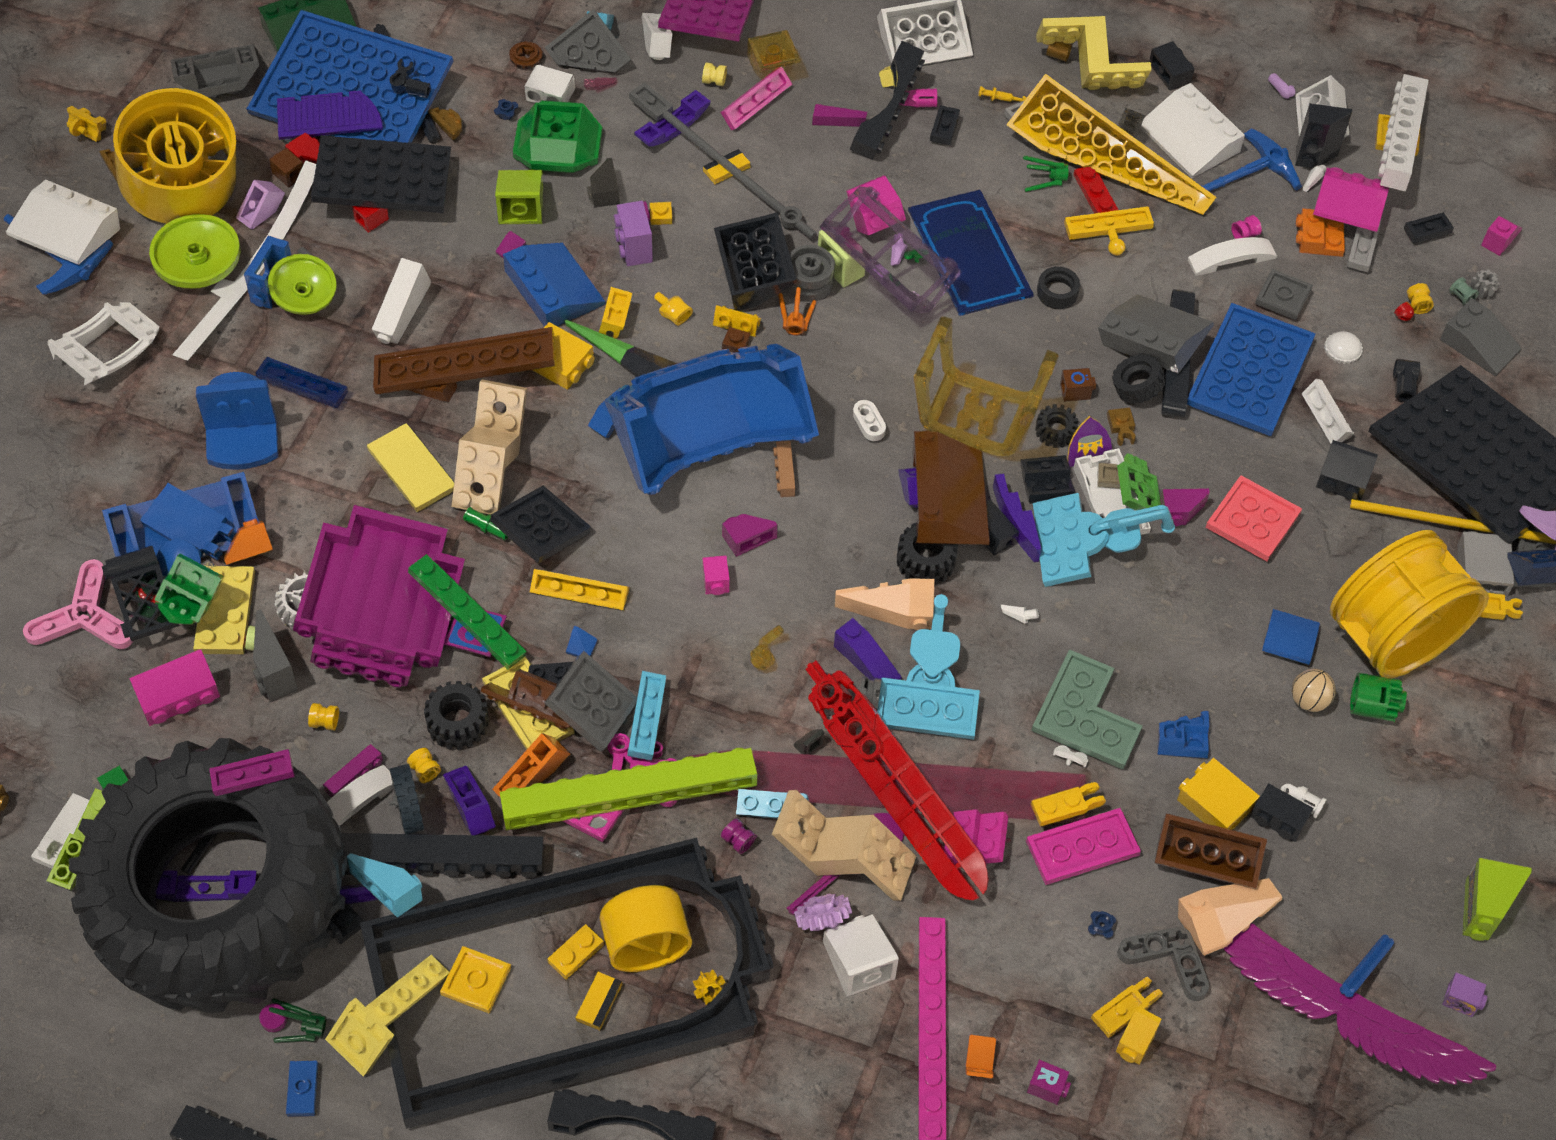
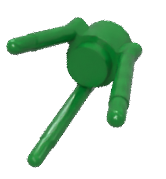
(1057, 172)

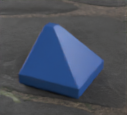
(580, 642)

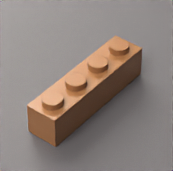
(785, 468)

